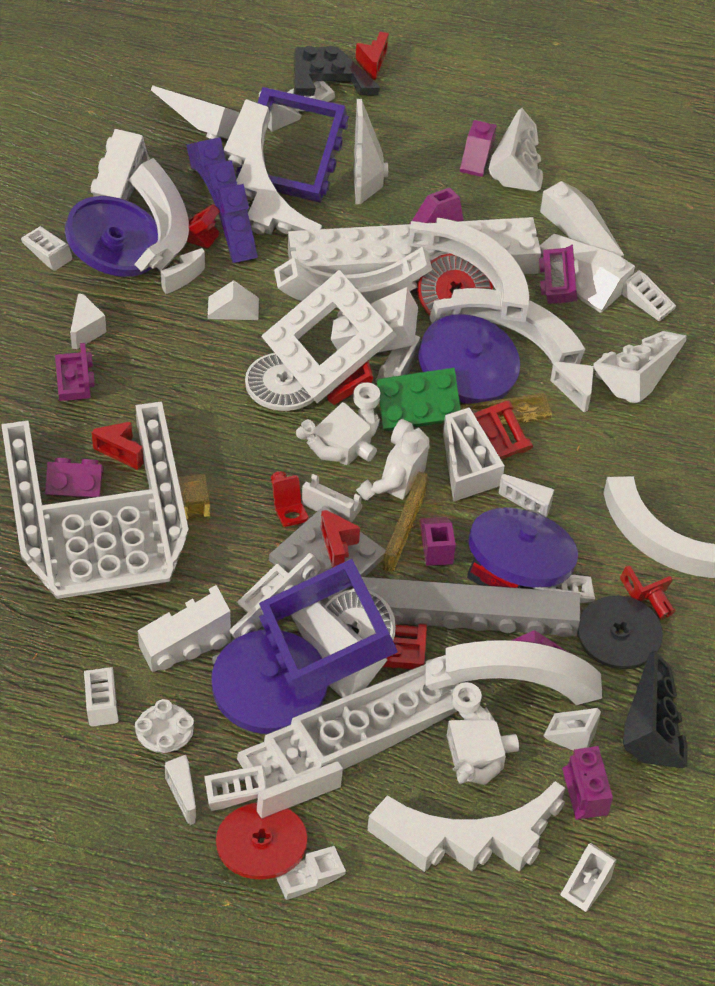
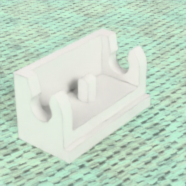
(400, 361)
(316, 496)

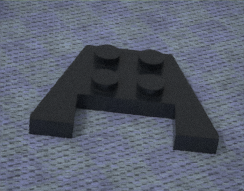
(328, 65)

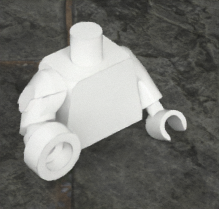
(343, 432)
(402, 463)
(476, 740)

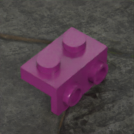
(73, 375)
(74, 478)

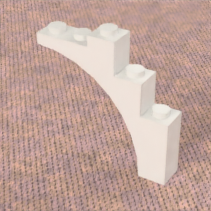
(246, 149)
(427, 838)

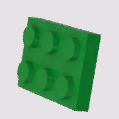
(418, 398)

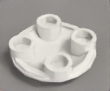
(164, 727)

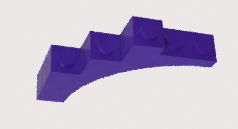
(209, 161)

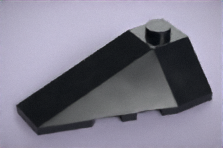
(653, 720)

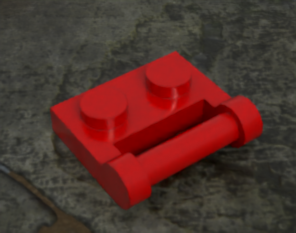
(496, 433)
(410, 651)

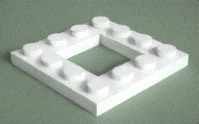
(333, 293)

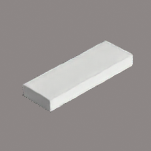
(299, 789)

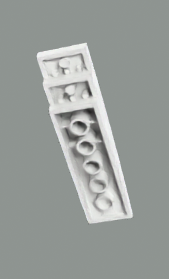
(351, 728)

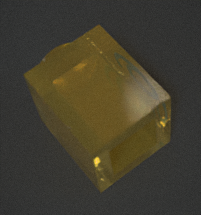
(195, 495)

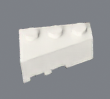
(122, 159)
(396, 309)
(470, 456)
(187, 633)

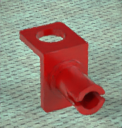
(287, 498)
(652, 592)

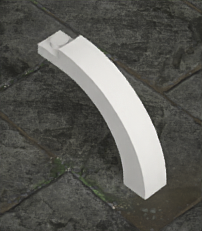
(168, 212)
(484, 254)
(300, 280)
(540, 327)
(651, 535)
(518, 661)

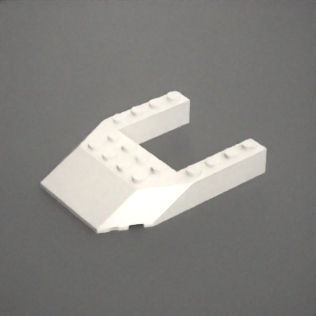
(102, 539)

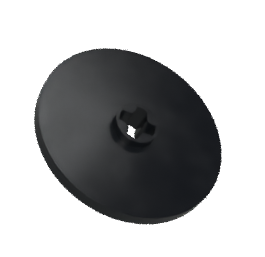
(628, 649)

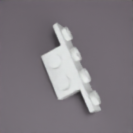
(271, 584)

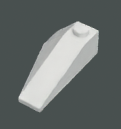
(639, 367)

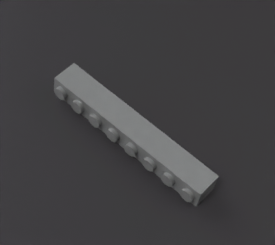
(479, 606)

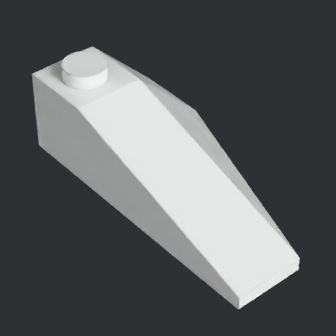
(203, 115)
(516, 156)
(368, 157)
(577, 217)
(597, 271)
(330, 635)

